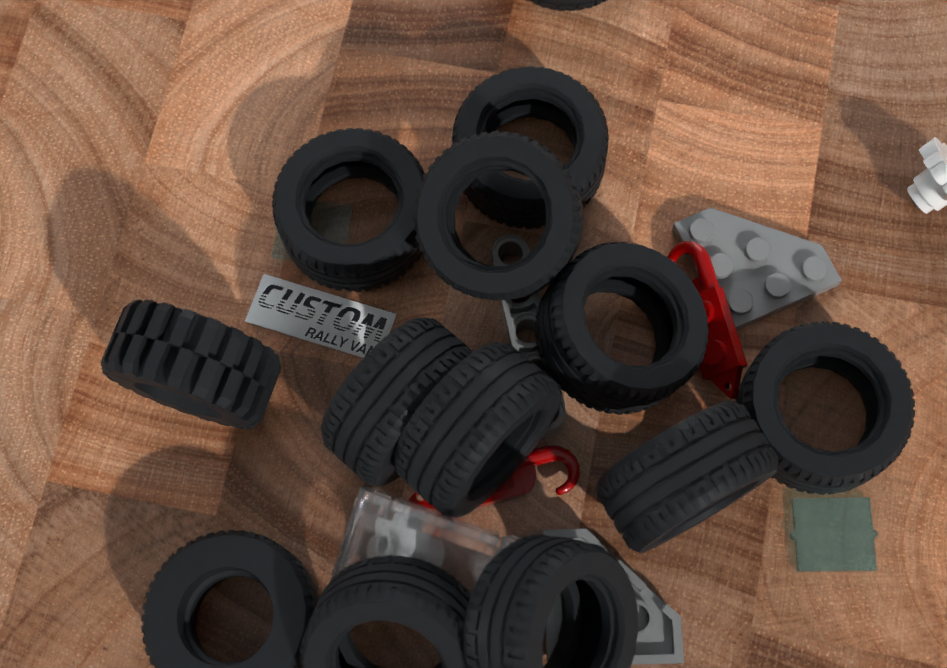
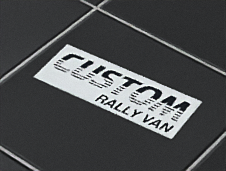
(318, 316)

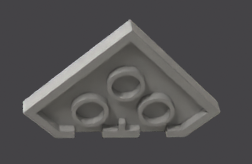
(758, 264)
(658, 624)

